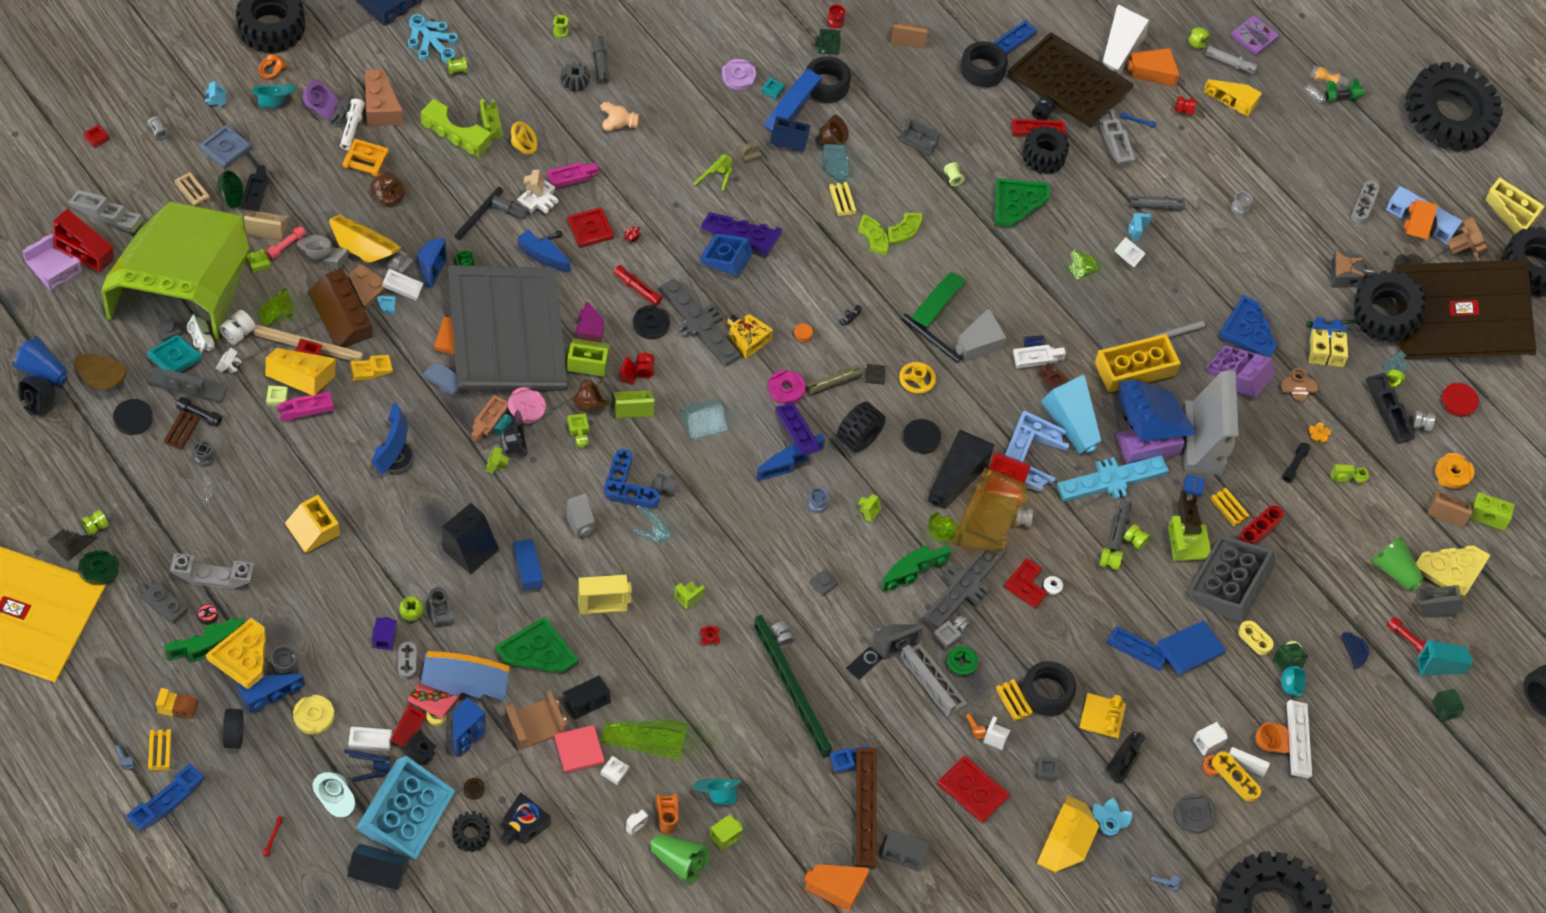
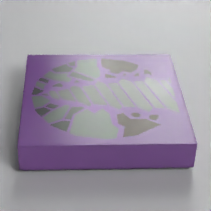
(1254, 35)

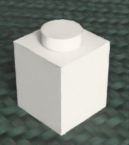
(1210, 739)

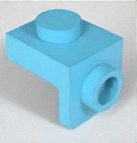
(1135, 227)

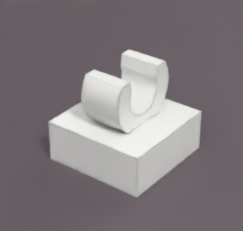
(227, 360)
(614, 770)

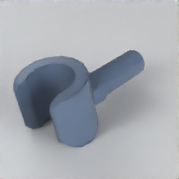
(126, 762)
(1173, 884)

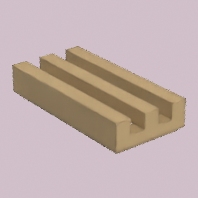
(205, 196)

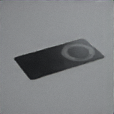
(864, 663)

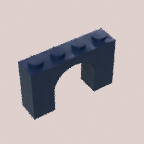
(387, 10)

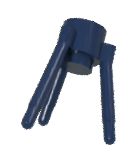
(381, 763)

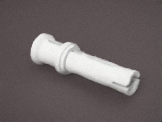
(353, 117)

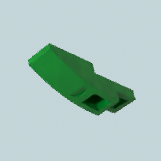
(908, 568)
(198, 646)

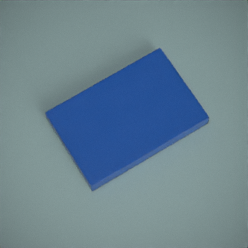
(1191, 647)

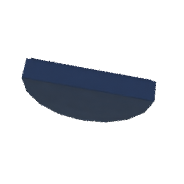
(1356, 649)

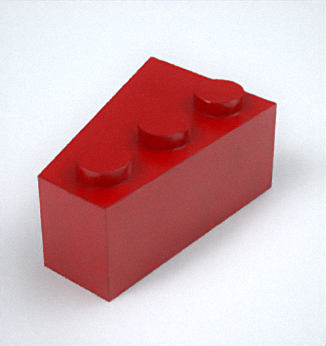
(79, 240)

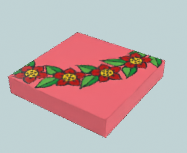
(433, 700)

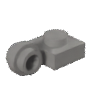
(949, 634)

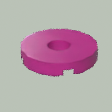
(782, 395)

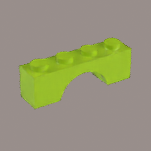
(472, 139)

